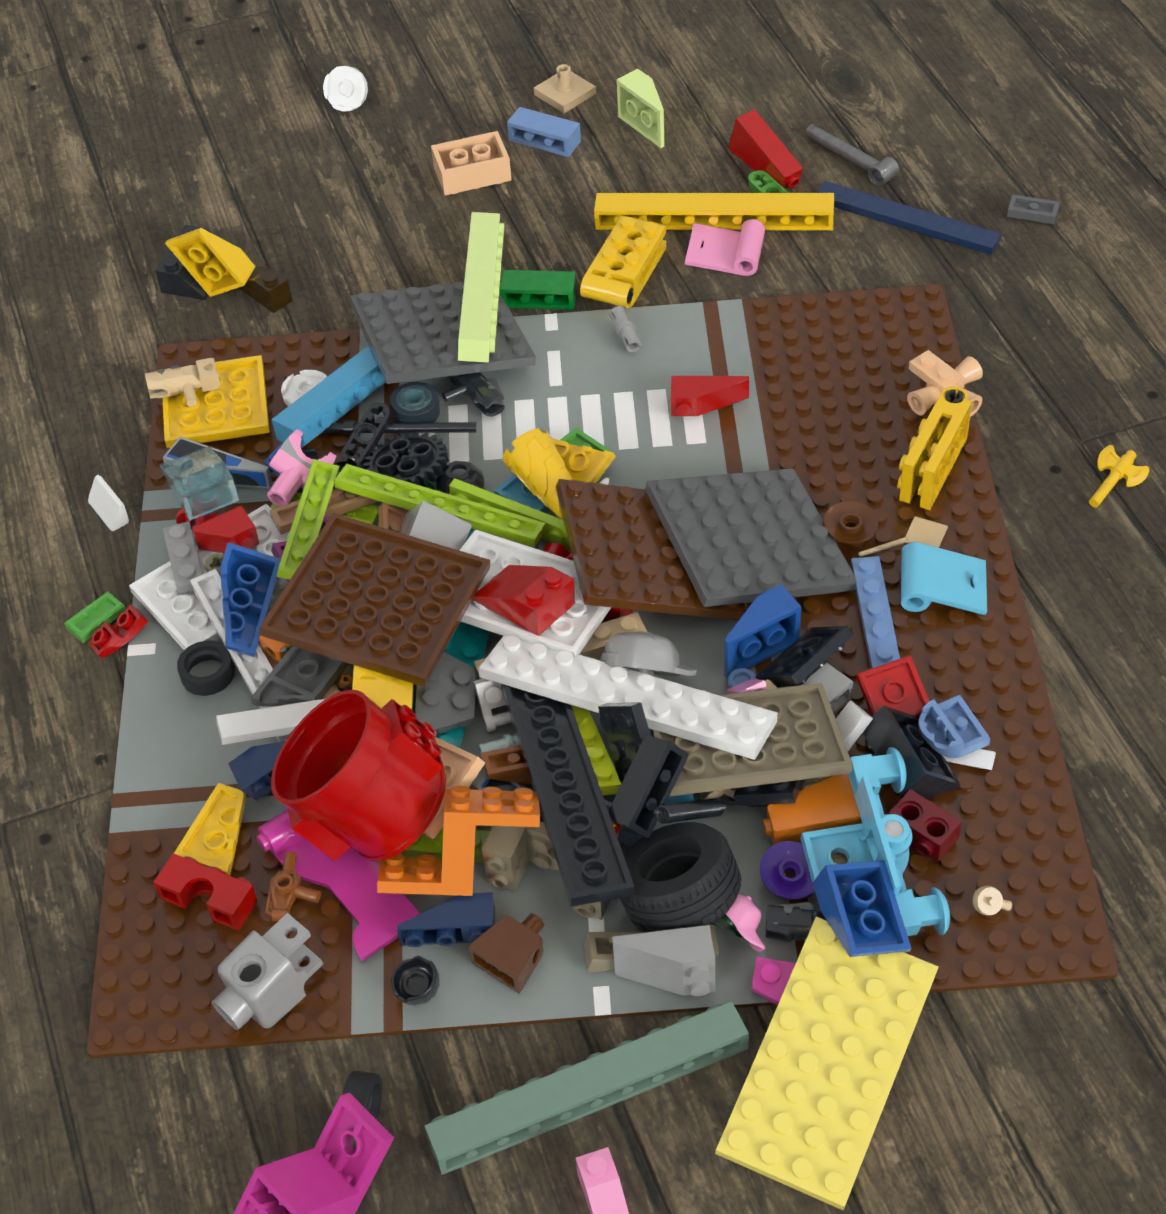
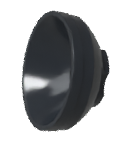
(472, 476)

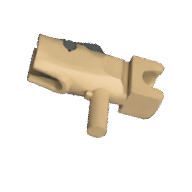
(183, 380)

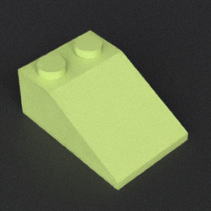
(641, 105)

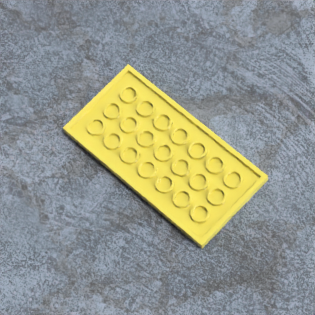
(826, 1066)

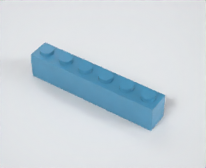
(330, 398)

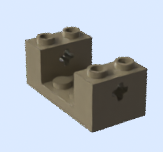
(511, 850)

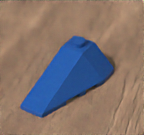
(246, 593)

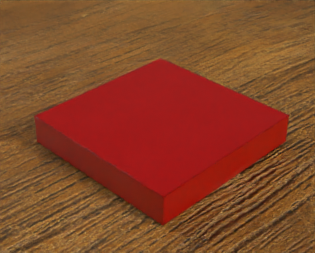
(894, 686)

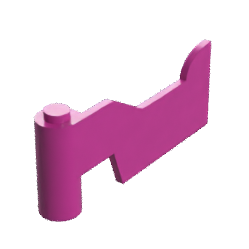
(349, 879)

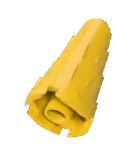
(538, 466)

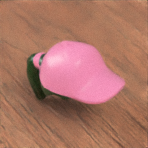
(743, 920)

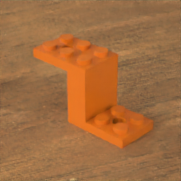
(455, 869)

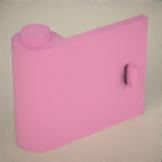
(726, 249)

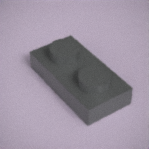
(1033, 209)

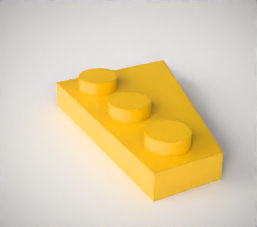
(584, 462)
(216, 829)

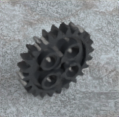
(410, 458)

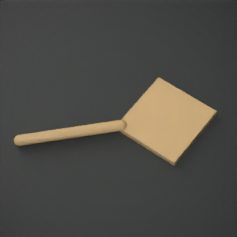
(920, 531)

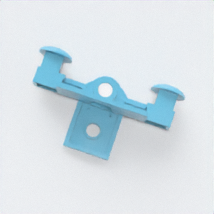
(878, 839)

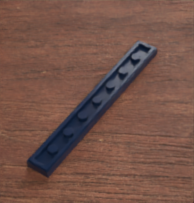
(912, 218)

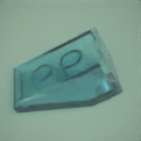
(200, 482)

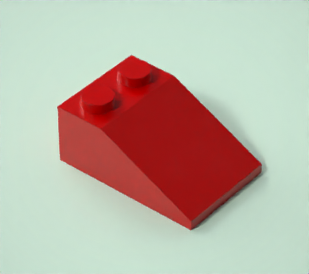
(528, 596)

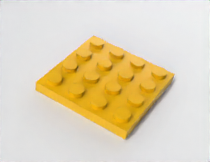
(222, 413)

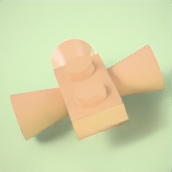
(940, 376)

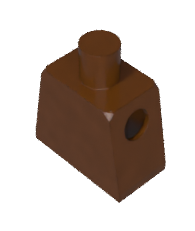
(509, 950)

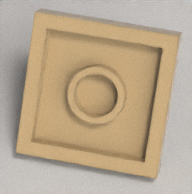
(564, 89)

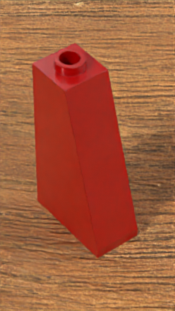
(763, 150)

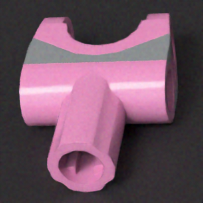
(293, 469)

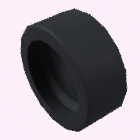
(208, 684)
(366, 1089)

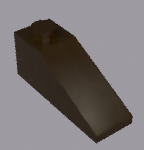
(268, 288)

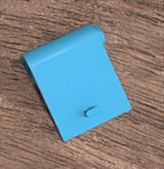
(943, 578)

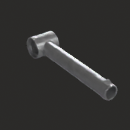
(878, 171)

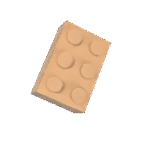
(471, 163)

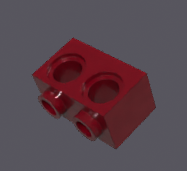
(927, 821)

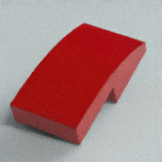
(111, 638)

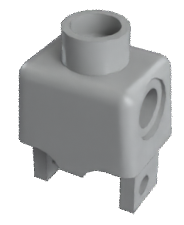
(265, 975)

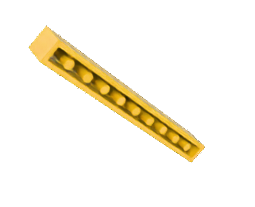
(718, 210)

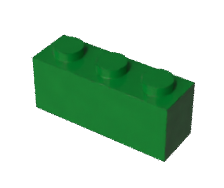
(539, 289)

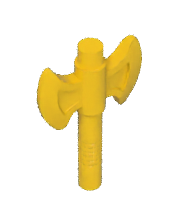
(1119, 468)

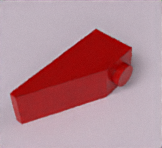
(706, 393)

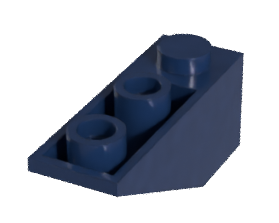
(255, 768)
(451, 922)

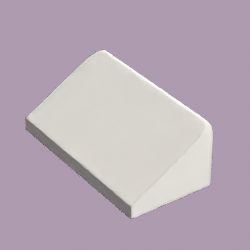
(107, 504)
(852, 723)

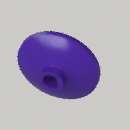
(784, 858)

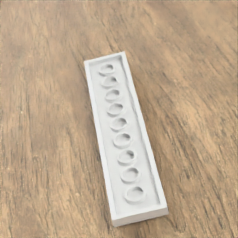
(666, 704)

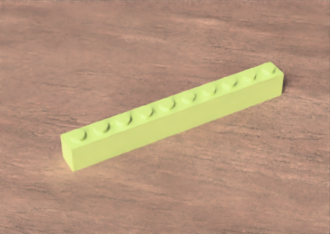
(481, 288)

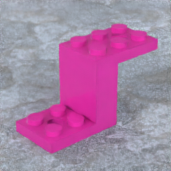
(330, 1175)

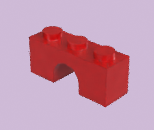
(186, 878)

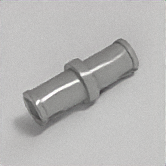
(625, 329)

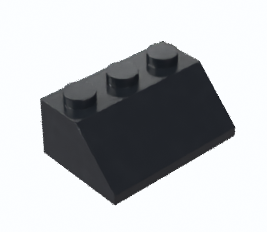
(175, 278)
(925, 768)

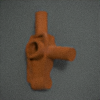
(286, 888)

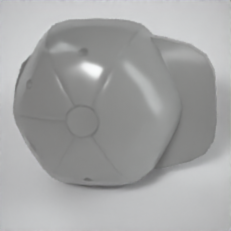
(645, 654)

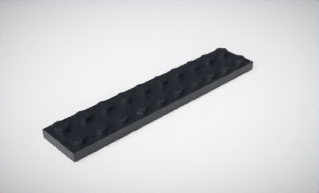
(569, 798)

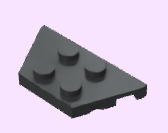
(298, 678)
(447, 696)

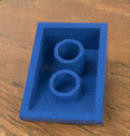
(763, 630)
(862, 908)

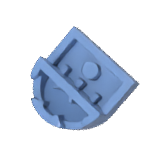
(952, 728)

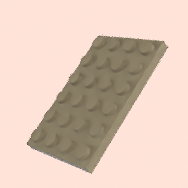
(800, 746)

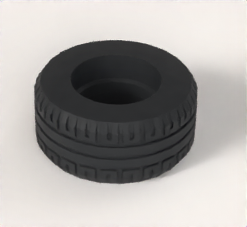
(681, 878)

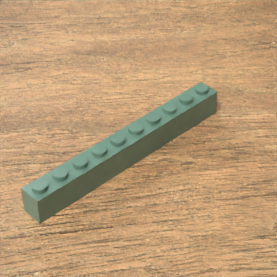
(586, 1087)

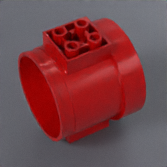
(360, 777)

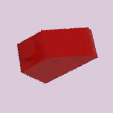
(229, 527)

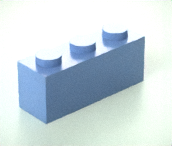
(544, 131)

